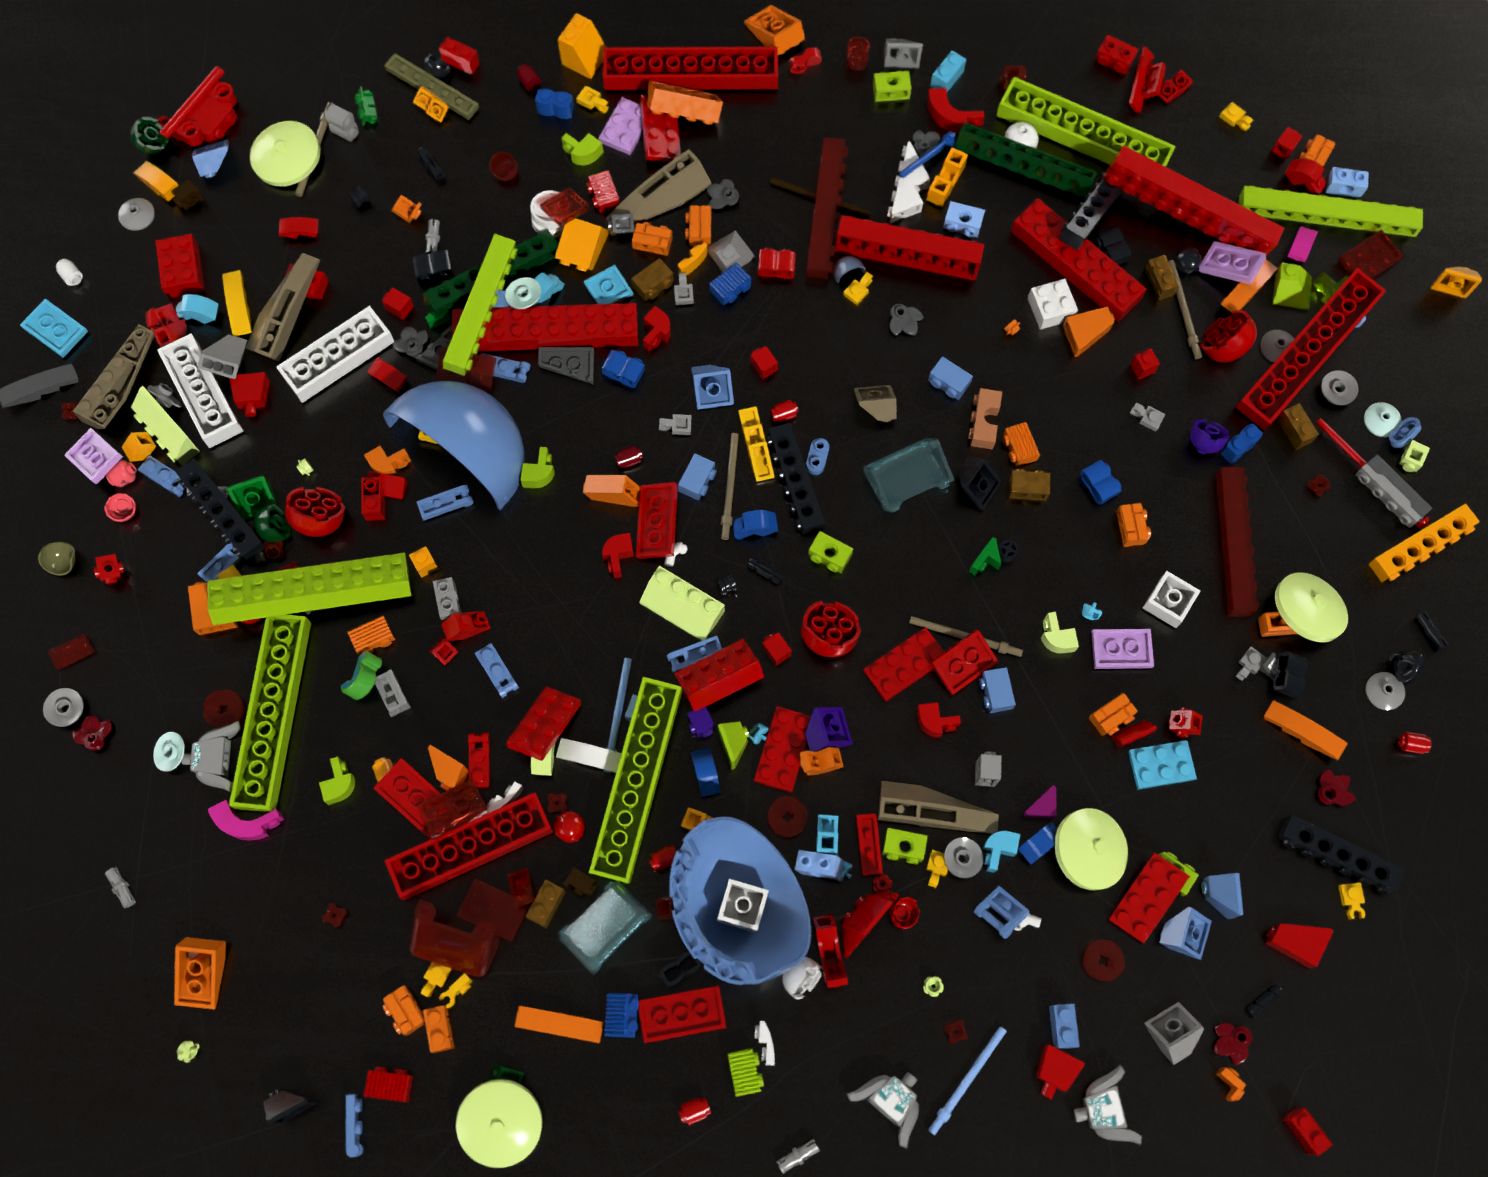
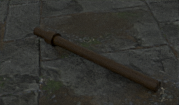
(851, 208)

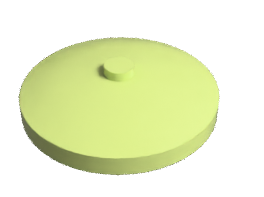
(285, 153)
(1311, 607)
(1091, 849)
(499, 1123)

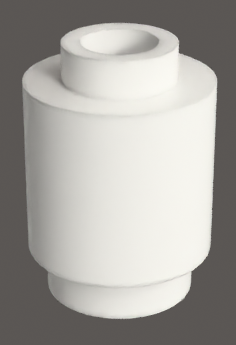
(69, 272)

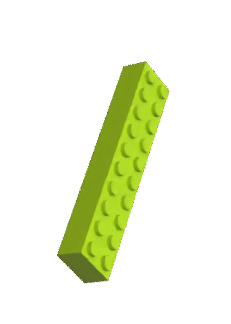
(1077, 125)
(308, 588)
(270, 714)
(636, 780)

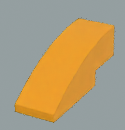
(156, 180)

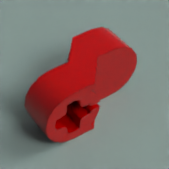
(809, 58)

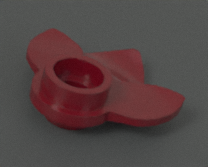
(92, 730)
(1336, 787)
(1230, 1045)

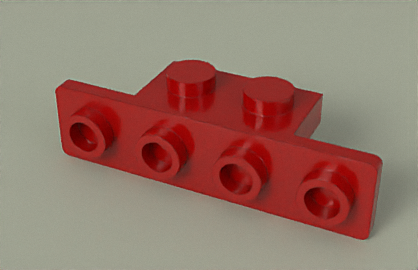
(1147, 80)

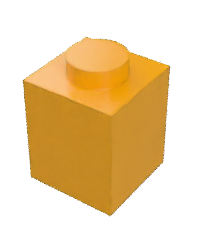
(138, 446)
(423, 561)

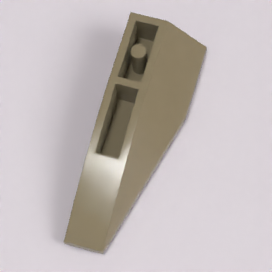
(666, 189)
(282, 309)
(115, 381)
(930, 808)

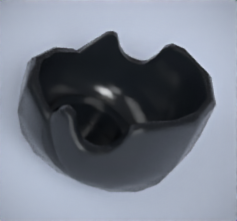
(436, 66)
(1188, 260)

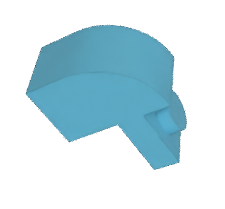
(549, 285)
(197, 307)
(827, 834)
(1000, 843)

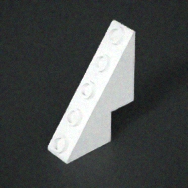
(906, 198)

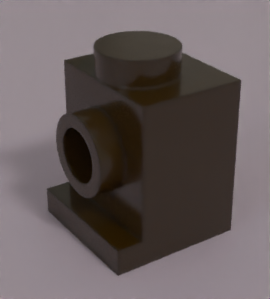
(186, 195)
(581, 883)

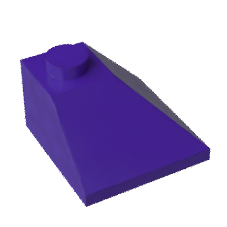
(827, 729)

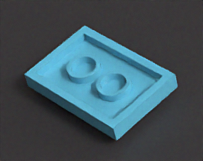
(53, 328)
(1162, 765)

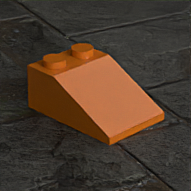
(776, 28)
(198, 972)

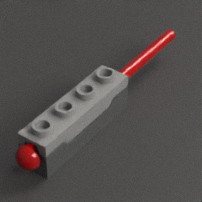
(1385, 484)

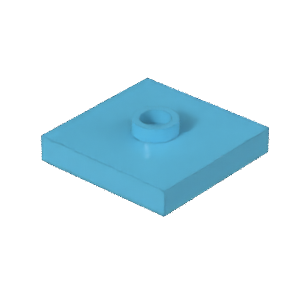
(608, 286)

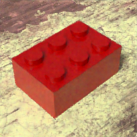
(179, 266)

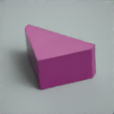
(1044, 807)

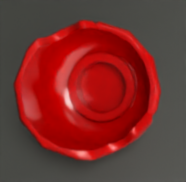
(569, 826)
(904, 912)

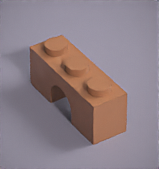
(983, 433)

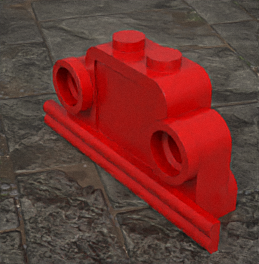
(205, 113)

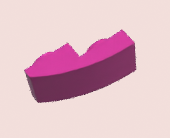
(1302, 244)

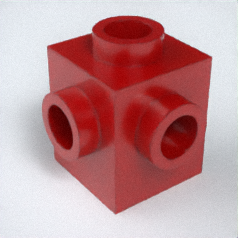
(108, 561)
(1185, 722)

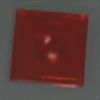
(564, 207)

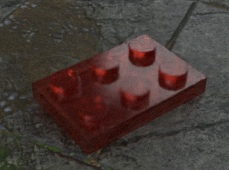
(1372, 255)
(479, 376)
(452, 809)
(494, 906)

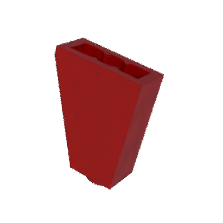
(1300, 942)

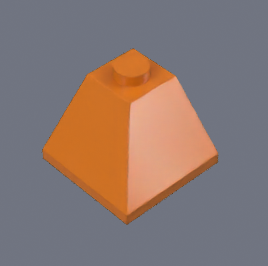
(447, 770)

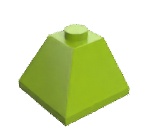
(1292, 287)
(733, 740)

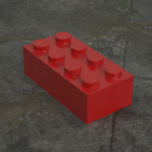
(719, 675)

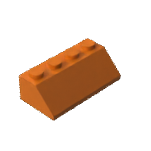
(684, 102)

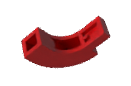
(946, 115)
(829, 951)

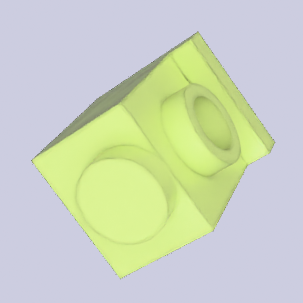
(1413, 456)

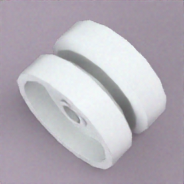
(540, 220)

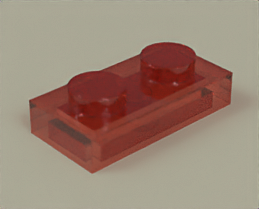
(71, 651)
(521, 887)

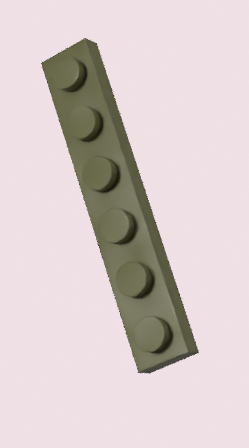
(417, 77)

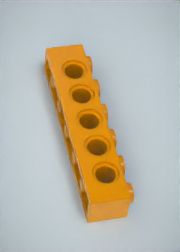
(1461, 517)

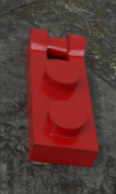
(479, 760)

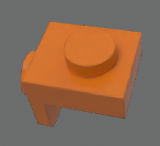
(406, 209)
(1231, 1078)

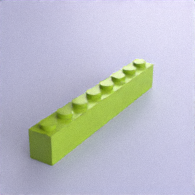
(479, 305)

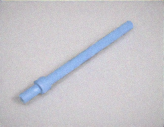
(619, 706)
(944, 1113)

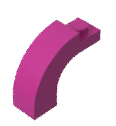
(229, 822)

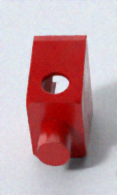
(250, 391)
(1057, 1070)

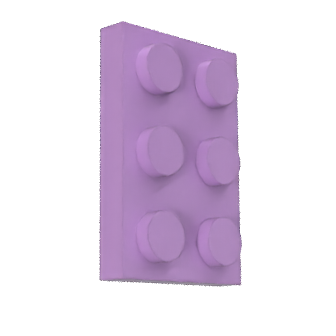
(623, 127)
(1232, 262)
(93, 456)
(1122, 648)

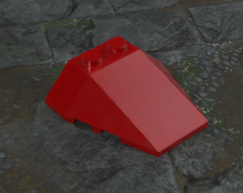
(863, 919)

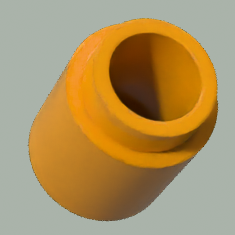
(381, 767)

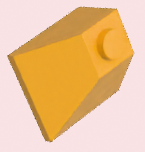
(1457, 281)

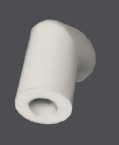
(678, 548)
(1031, 920)

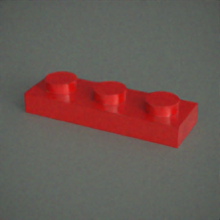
(869, 844)

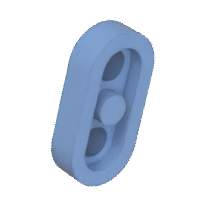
(1405, 432)
(817, 455)

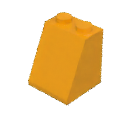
(581, 46)
(581, 244)

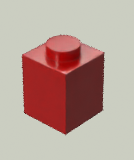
(1287, 143)
(397, 303)
(763, 362)
(1145, 364)
(776, 648)

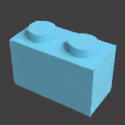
(948, 71)

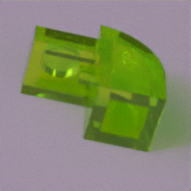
(1327, 286)

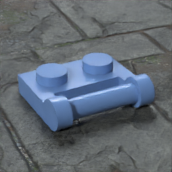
(1004, 905)

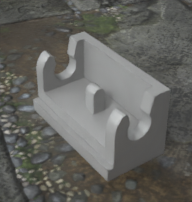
(391, 693)

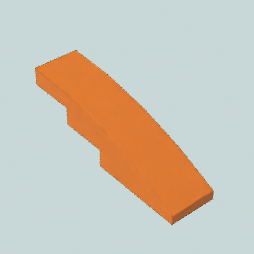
(1244, 292)
(1306, 730)
(558, 1024)

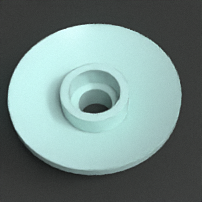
(523, 293)
(1377, 424)
(168, 751)

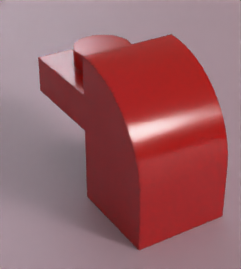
(1308, 173)
(659, 326)
(171, 328)
(615, 549)
(930, 720)

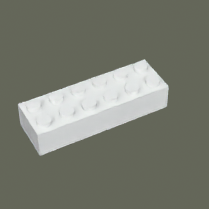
(335, 354)
(200, 391)

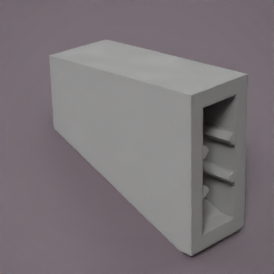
(223, 356)

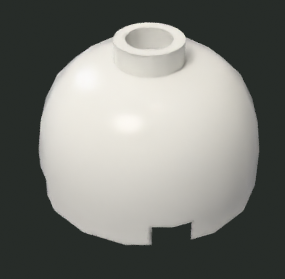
(1023, 133)
(801, 977)

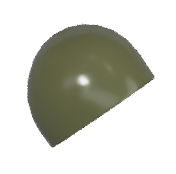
(57, 558)

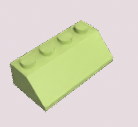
(165, 429)
(682, 604)

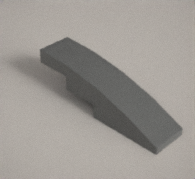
(34, 386)

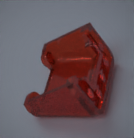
(451, 946)

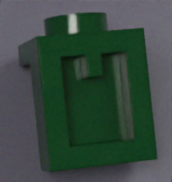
(504, 1073)

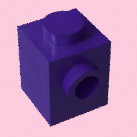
(700, 723)

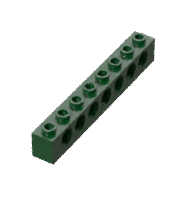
(1023, 152)
(456, 298)

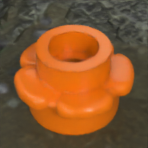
(1012, 327)

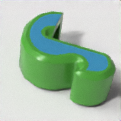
(363, 677)

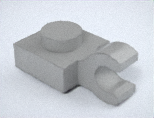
(683, 291)
(1149, 417)
(679, 424)
(1251, 662)

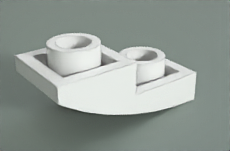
(511, 794)
(764, 1037)

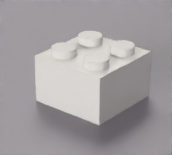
(1052, 303)
(1171, 599)
(742, 905)

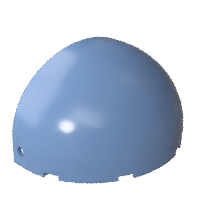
(470, 428)
(698, 881)

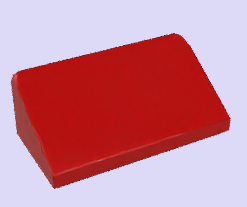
(392, 485)
(1133, 733)

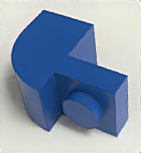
(755, 522)
(705, 772)
(1039, 843)

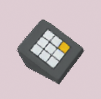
(1269, 666)

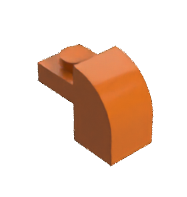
(387, 465)
(821, 761)

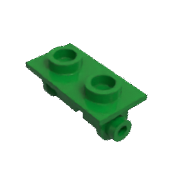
(364, 100)

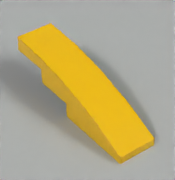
(237, 303)
(756, 444)

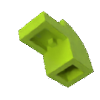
(584, 152)
(538, 474)
(341, 786)

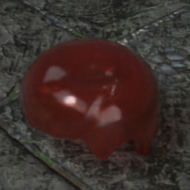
(503, 166)

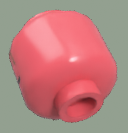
(121, 473)

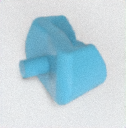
(1091, 612)
(758, 732)
(846, 868)

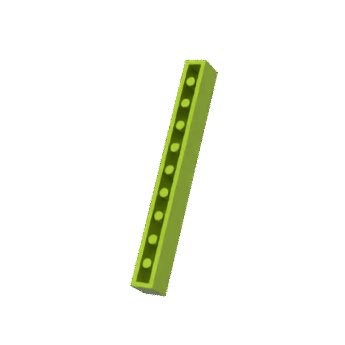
(1332, 211)

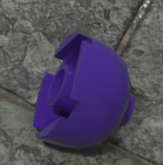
(1208, 437)

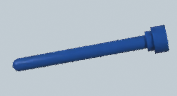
(948, 141)

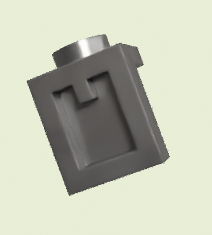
(620, 224)

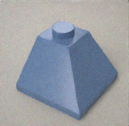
(210, 158)
(712, 386)
(1224, 894)
(1186, 933)

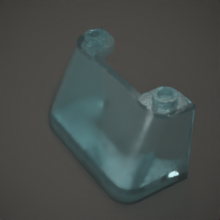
(909, 473)
(604, 926)

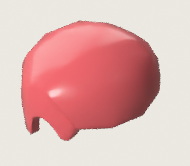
(120, 507)

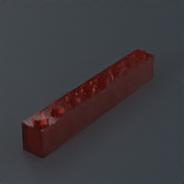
(826, 208)
(1236, 542)

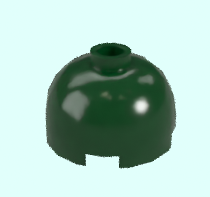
(146, 136)
(271, 525)

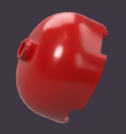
(1236, 340)
(314, 511)
(830, 629)

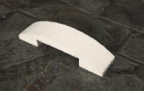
(588, 755)

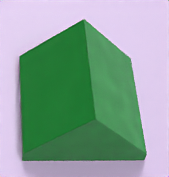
(251, 496)

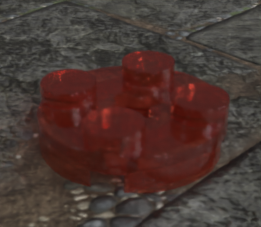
(212, 708)
(795, 808)
(1115, 961)

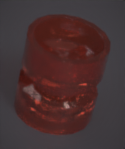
(857, 53)

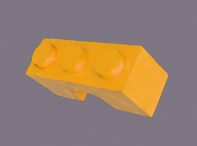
(944, 183)

